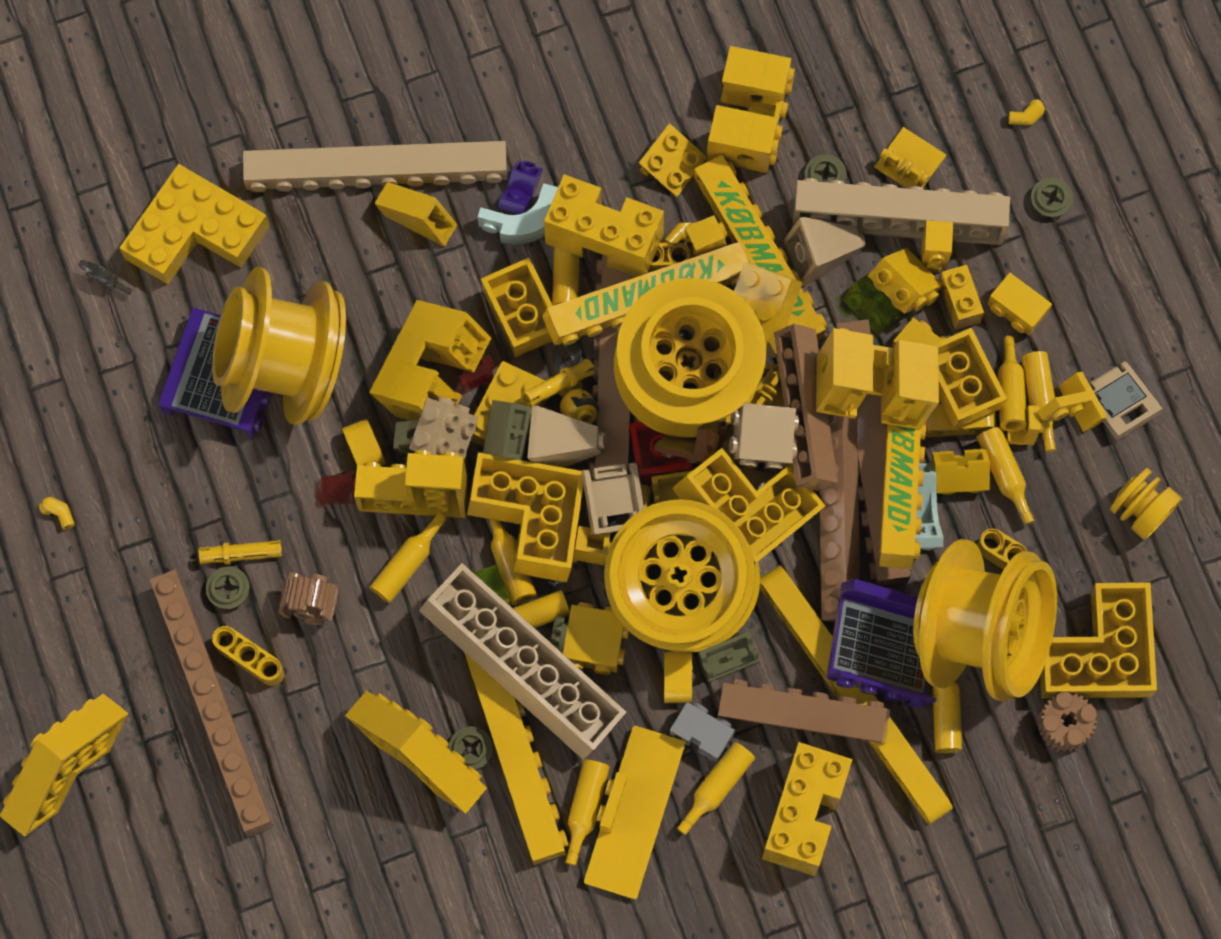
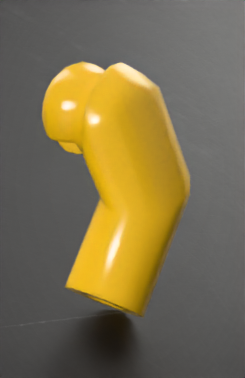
(1029, 115)
(677, 233)
(58, 508)

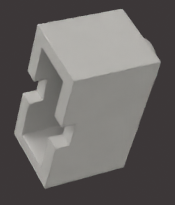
(703, 730)

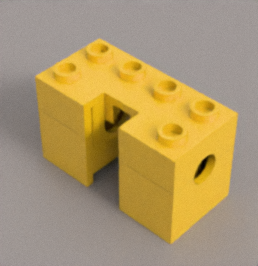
(760, 84)
(581, 222)
(430, 335)
(902, 375)
(813, 780)

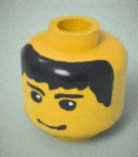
(579, 405)

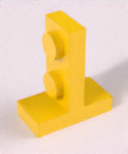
(1076, 401)

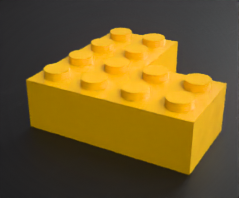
(190, 213)
(422, 487)
(540, 500)
(761, 515)
(1117, 657)
(415, 745)
(57, 761)

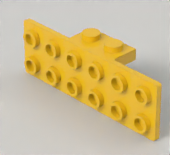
(633, 812)

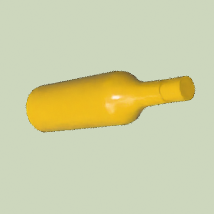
(565, 276)
(1012, 380)
(1040, 389)
(1005, 470)
(504, 546)
(405, 562)
(544, 609)
(947, 719)
(718, 784)
(585, 805)

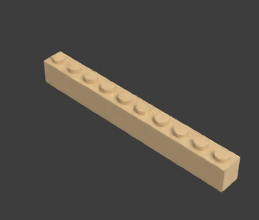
(375, 166)

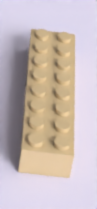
(904, 211)
(522, 661)

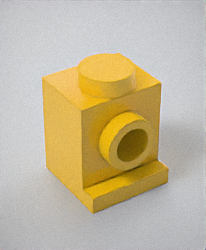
(591, 547)

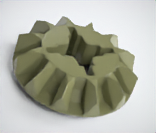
(818, 165)
(1047, 187)
(219, 579)
(559, 633)
(472, 735)

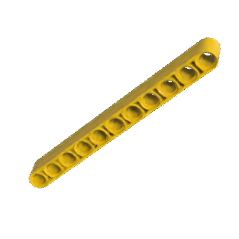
(817, 644)

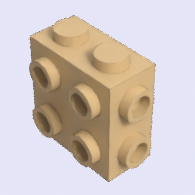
(444, 428)
(763, 435)

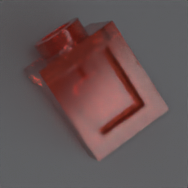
(481, 376)
(338, 489)

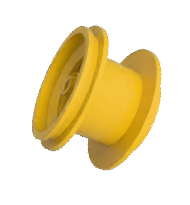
(711, 315)
(279, 346)
(720, 608)
(986, 620)

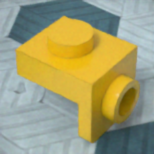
(1029, 435)

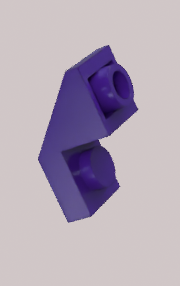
(521, 187)

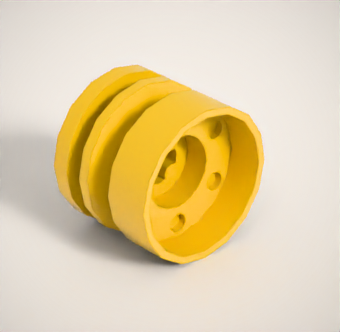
(1145, 503)

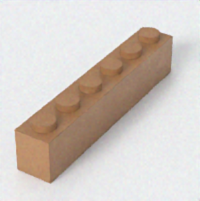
(814, 459)
(803, 712)

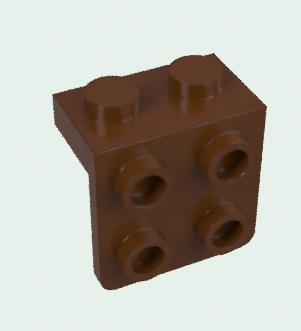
(696, 450)

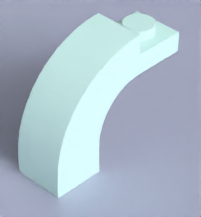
(523, 227)
(931, 532)

